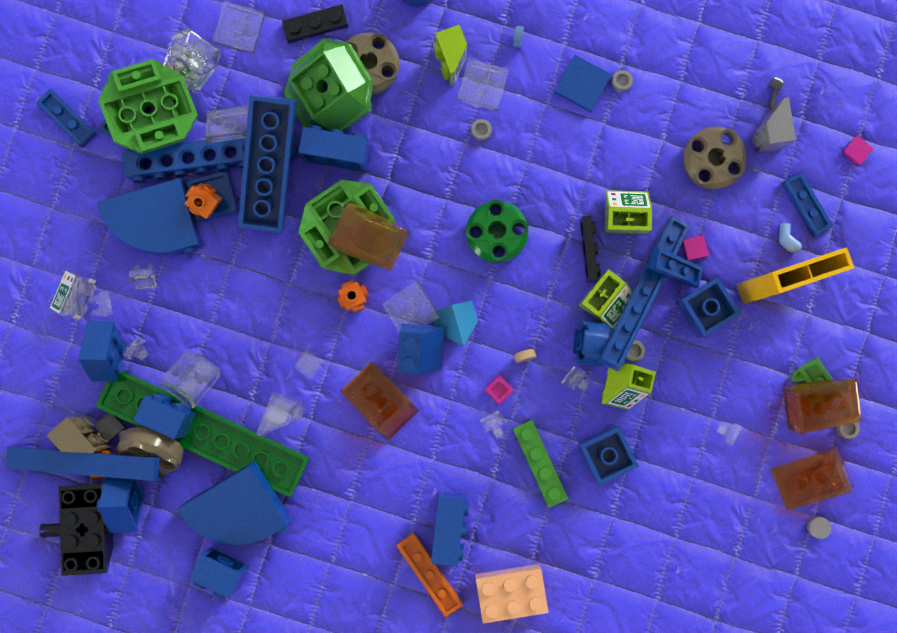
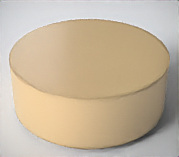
(525, 355)

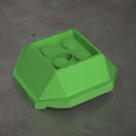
(145, 86)
(347, 92)
(322, 215)

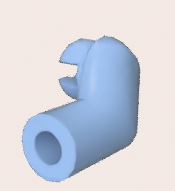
(787, 240)

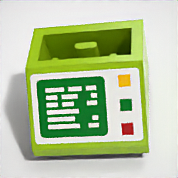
(452, 51)
(627, 212)
(607, 298)
(627, 386)

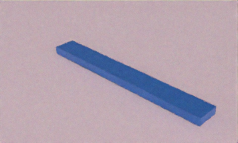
(641, 299)
(83, 463)

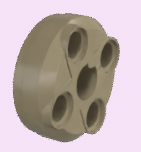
(376, 60)
(714, 158)
(150, 443)

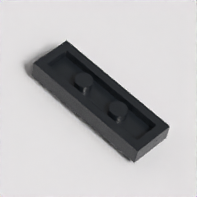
(315, 23)
(590, 249)

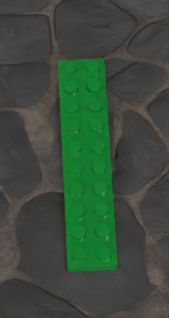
(212, 435)

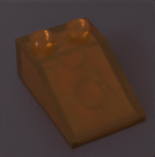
(368, 236)
(379, 401)
(821, 404)
(813, 478)

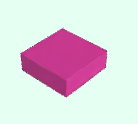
(857, 150)
(695, 248)
(499, 389)

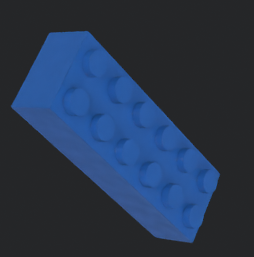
(267, 162)

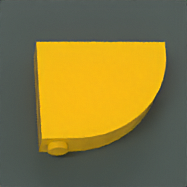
(795, 276)

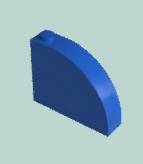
(153, 219)
(237, 509)

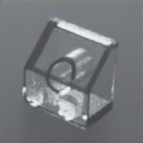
(190, 377)
(280, 412)

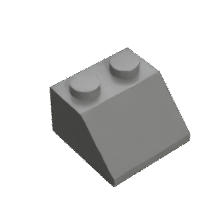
(776, 129)

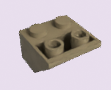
(77, 436)

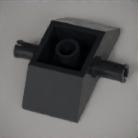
(81, 550)

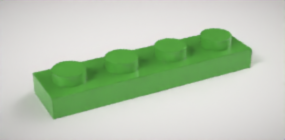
(540, 463)

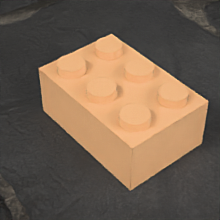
(511, 593)

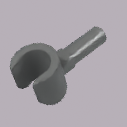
(776, 84)

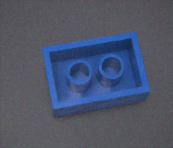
(334, 148)
(449, 529)

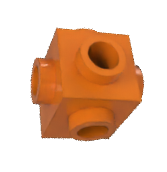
(202, 200)
(360, 300)

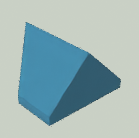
(458, 321)

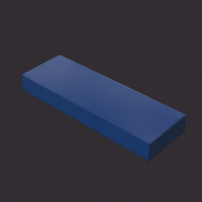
(66, 118)
(807, 204)
(675, 267)

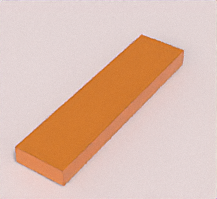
(429, 574)

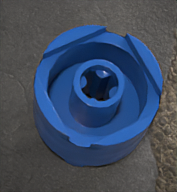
(590, 342)

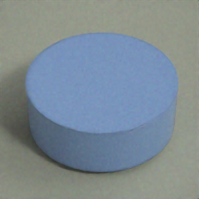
(518, 36)

